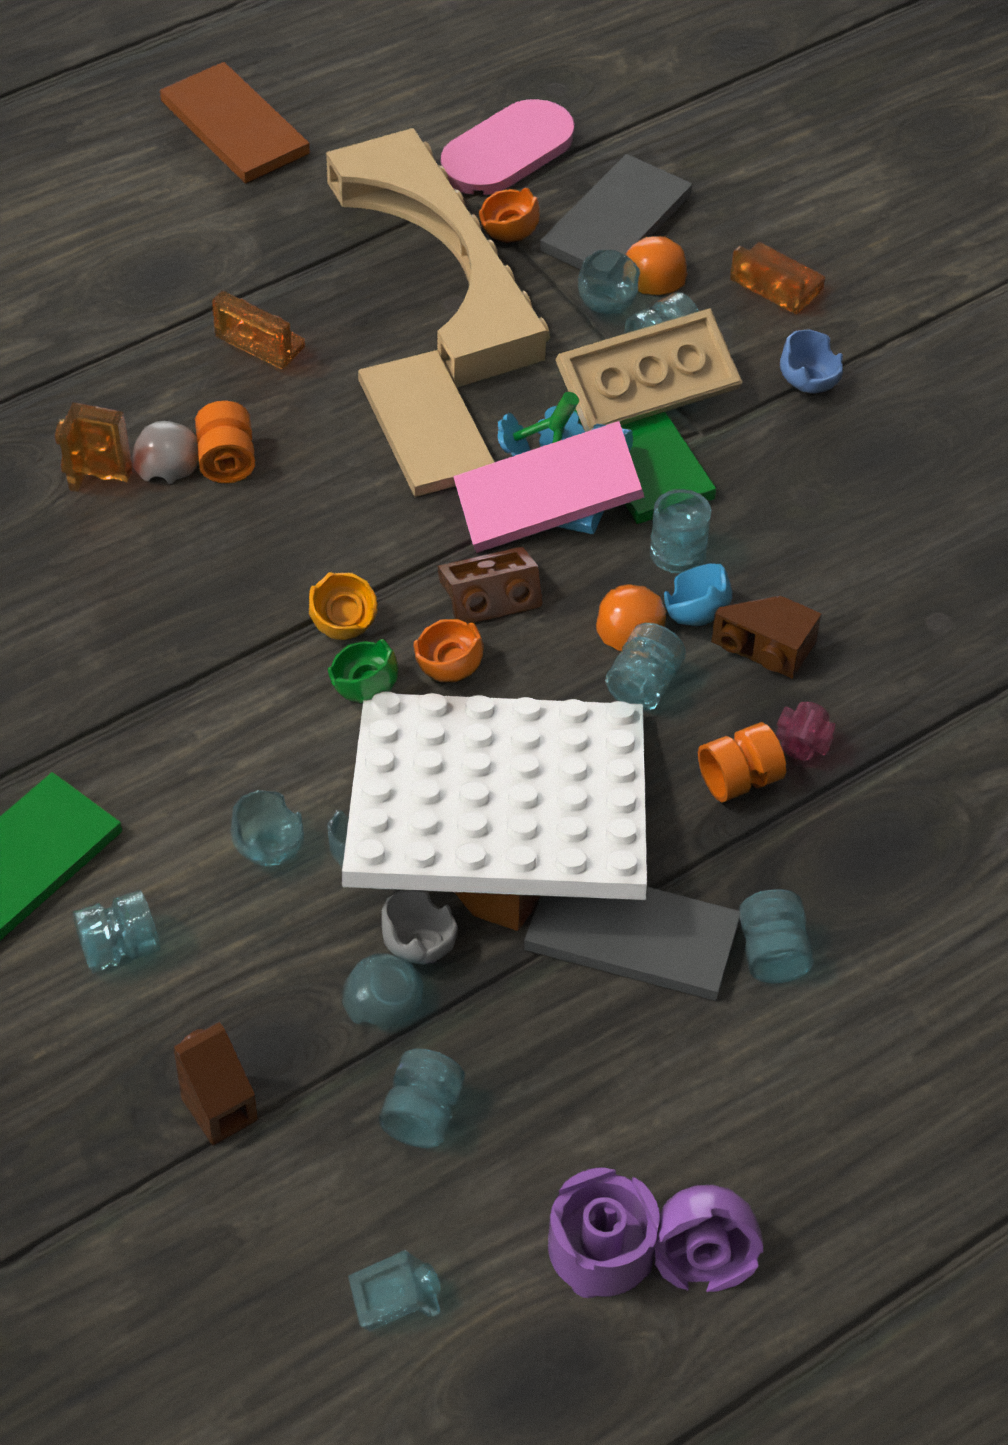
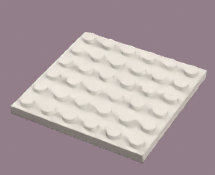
(498, 797)

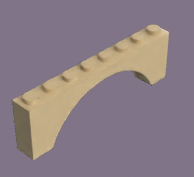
(496, 321)

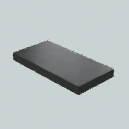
(617, 212)
(652, 940)

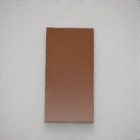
(234, 122)

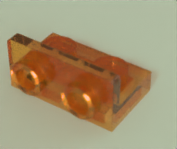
(776, 277)
(255, 330)
(93, 444)

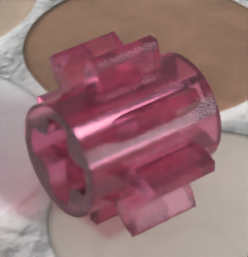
(805, 730)

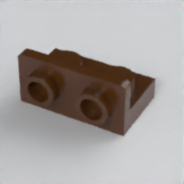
(492, 585)

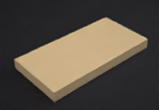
(649, 370)
(424, 421)

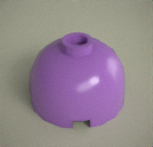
(707, 1237)

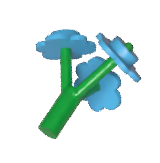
(559, 424)

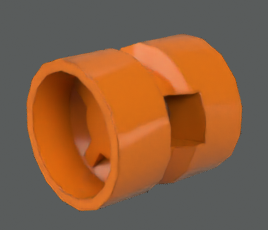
(224, 442)
(737, 764)

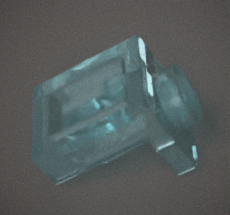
(394, 1290)

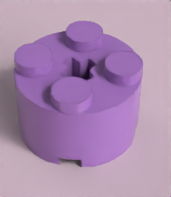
(603, 1232)

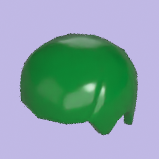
(364, 670)

